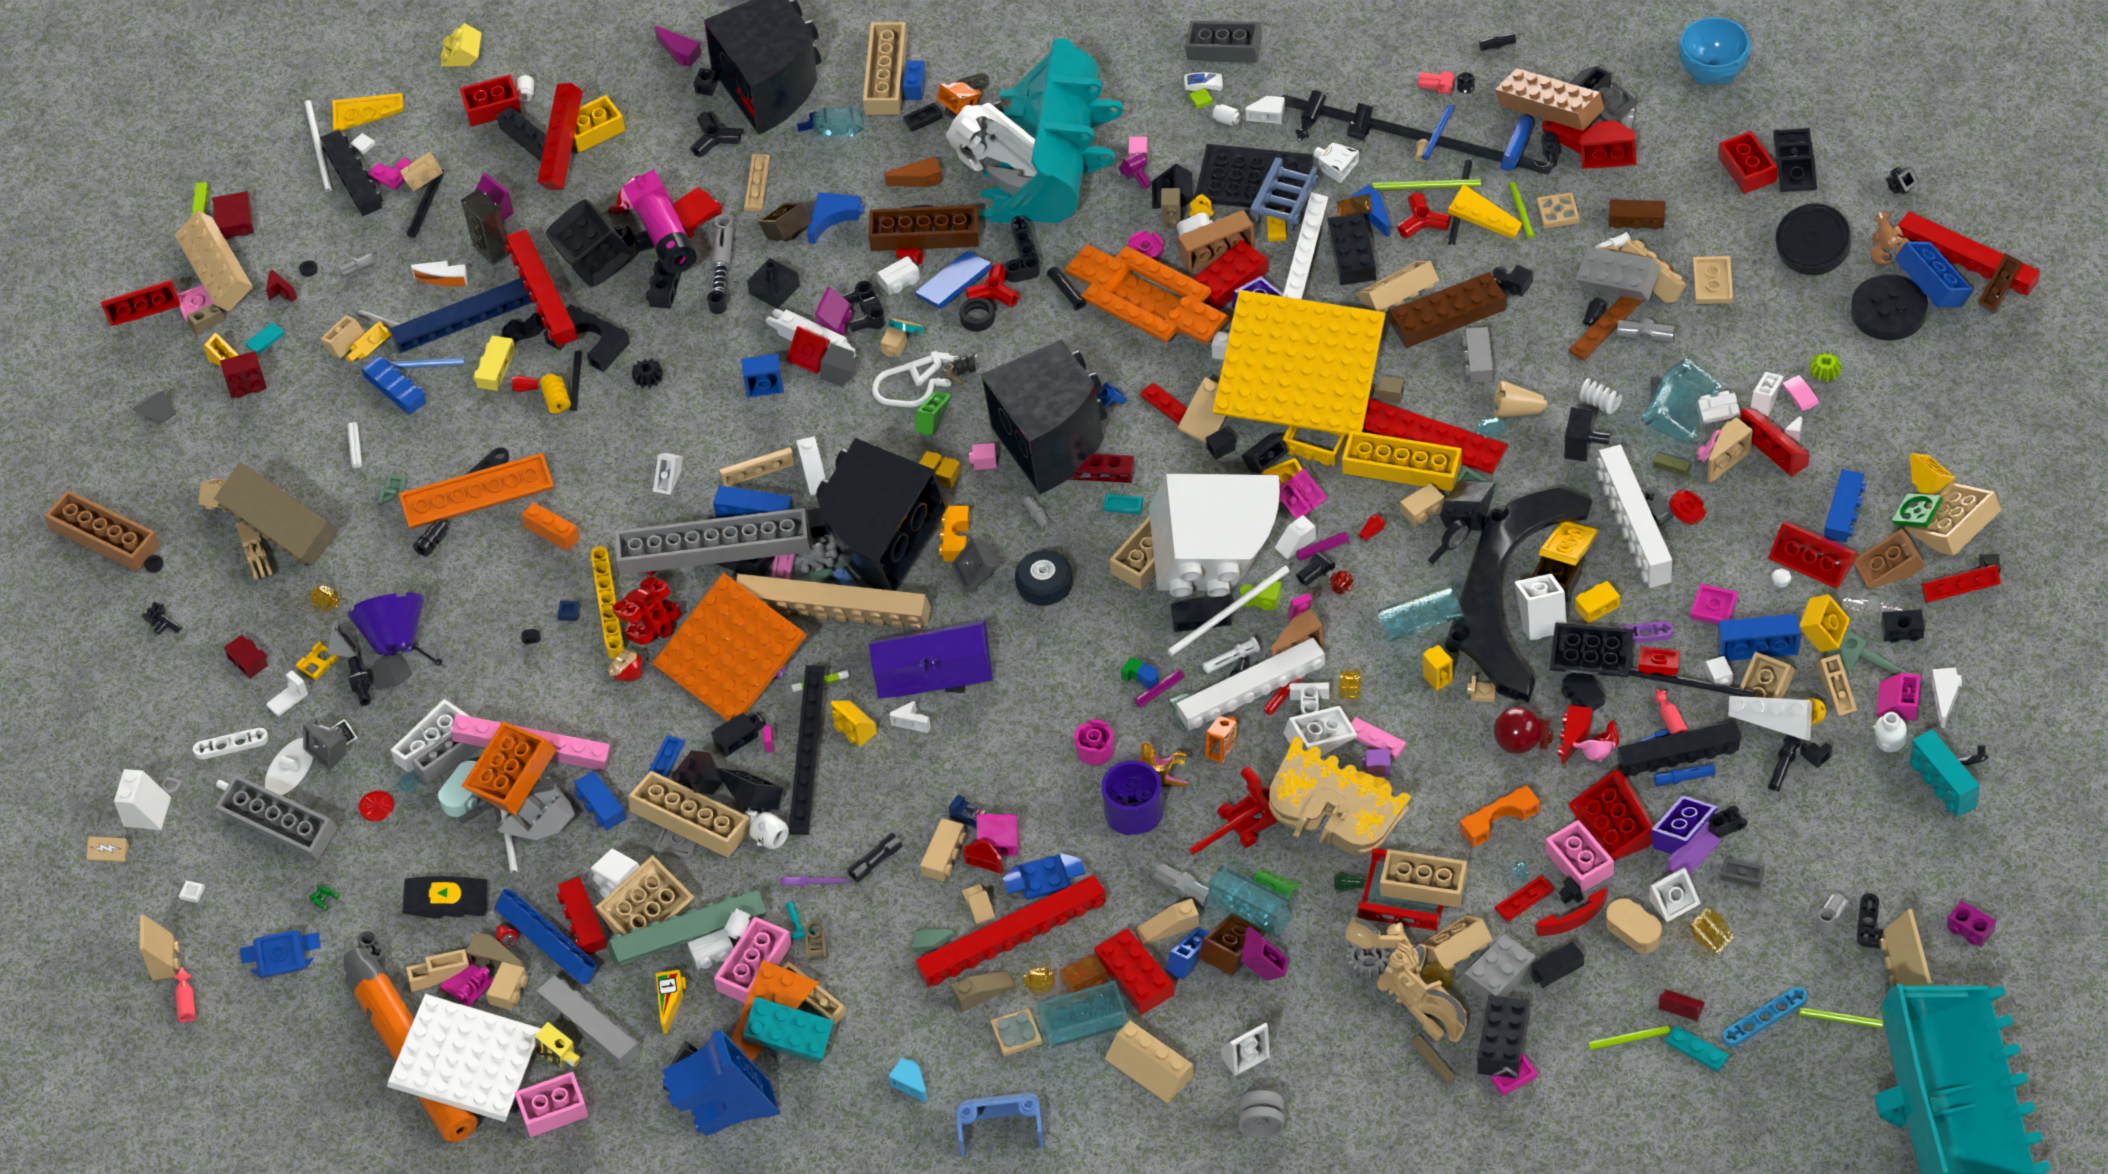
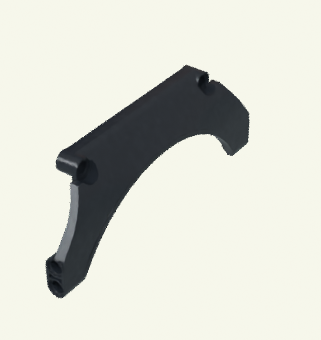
(1480, 629)

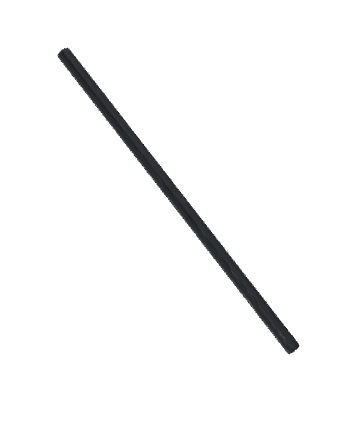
(1416, 134)

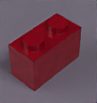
(246, 656)

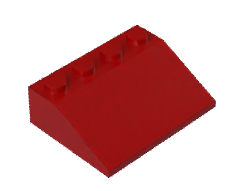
(1614, 816)

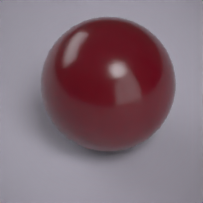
(1517, 730)

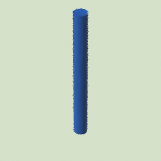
(1431, 144)

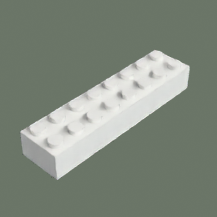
(1634, 516)

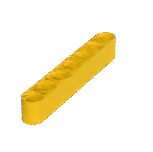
(606, 600)

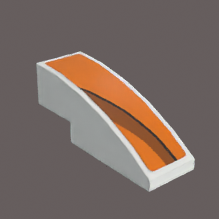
(441, 274)

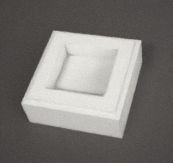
(362, 143)
(191, 891)

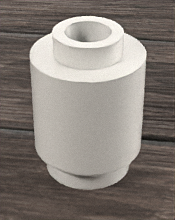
(525, 88)
(1226, 114)
(737, 923)

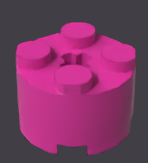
(1094, 742)

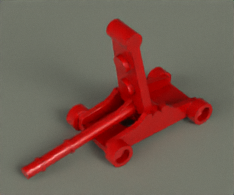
(1240, 816)

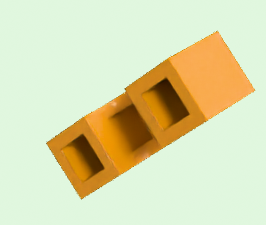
(954, 521)

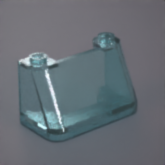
(1673, 404)

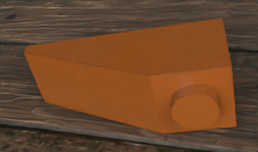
(918, 174)

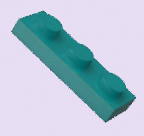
(1697, 1048)

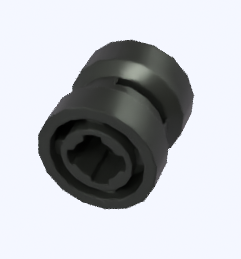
(964, 364)

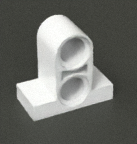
(1302, 691)

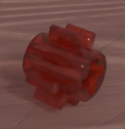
(1341, 582)

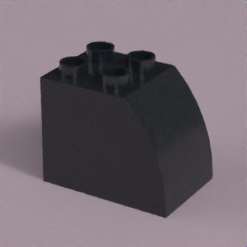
(766, 55)
(1046, 412)
(880, 511)

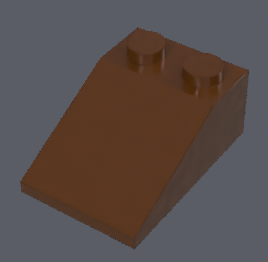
(1225, 944)

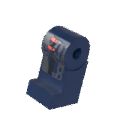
(965, 811)

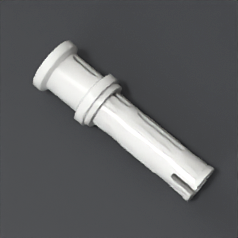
(1240, 650)

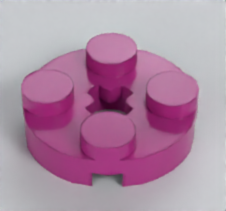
(1152, 240)

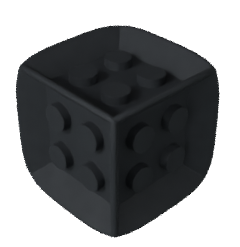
(588, 243)

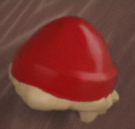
(626, 667)

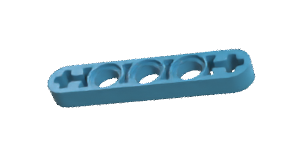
(1769, 1009)

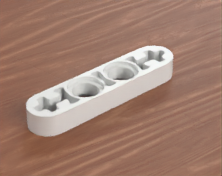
(230, 741)

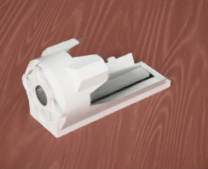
(993, 136)

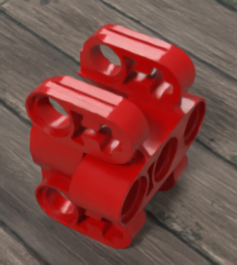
(647, 611)

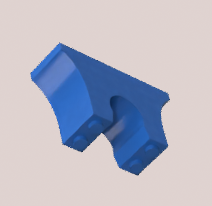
(719, 1086)

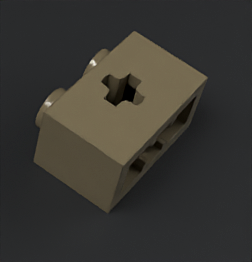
(1170, 207)

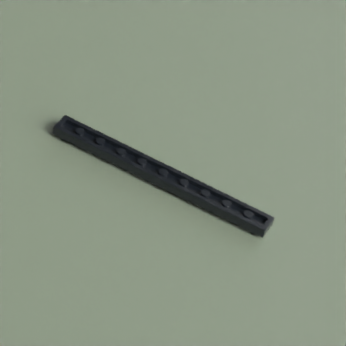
(807, 750)

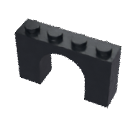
(612, 340)

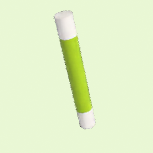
(828, 678)

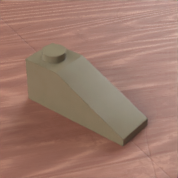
(489, 952)
(981, 988)

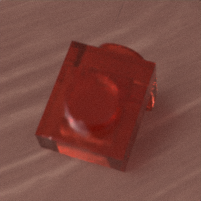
(1546, 735)

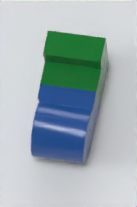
(1139, 672)

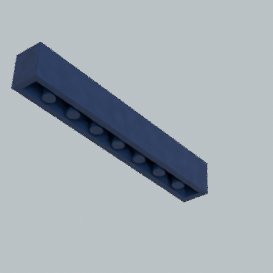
(460, 315)

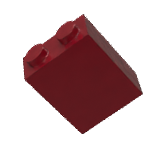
(233, 214)

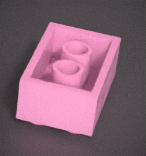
(1579, 856)
(551, 1104)

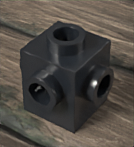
(1901, 180)

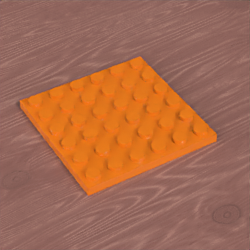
(729, 648)

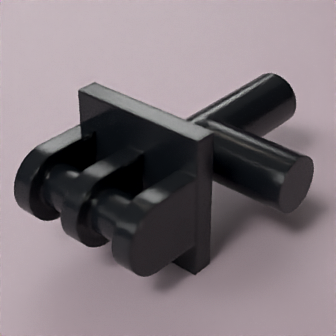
(156, 614)

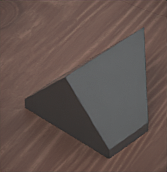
(156, 407)

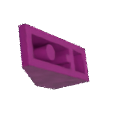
(682, 49)

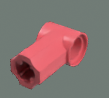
(1441, 83)

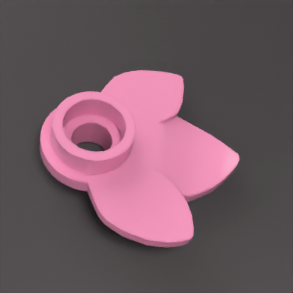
(1705, 451)

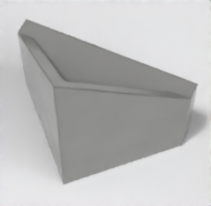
(341, 642)

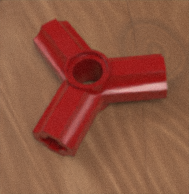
(1422, 217)
(994, 288)

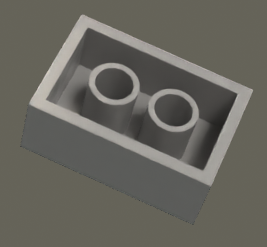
(1500, 969)

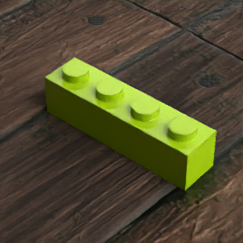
(201, 197)

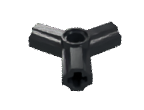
(712, 135)

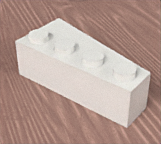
(1782, 715)

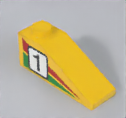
(670, 994)

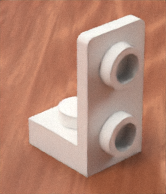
(290, 696)

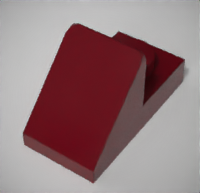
(277, 285)

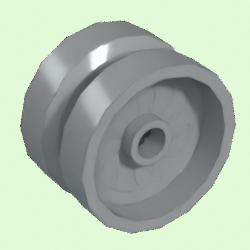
(1261, 1114)

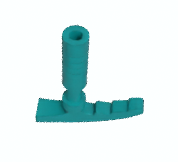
(800, 933)

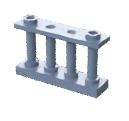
(1271, 183)

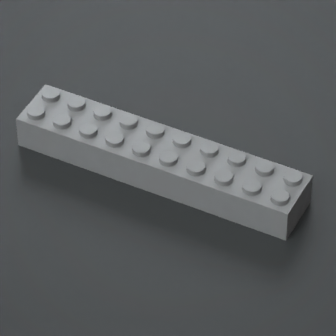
(712, 541)

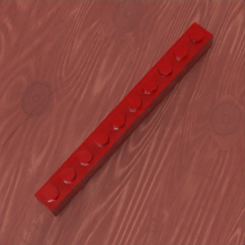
(1010, 931)

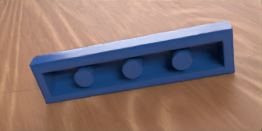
(1517, 143)

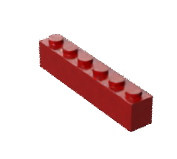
(560, 136)

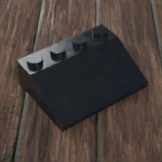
(1591, 650)

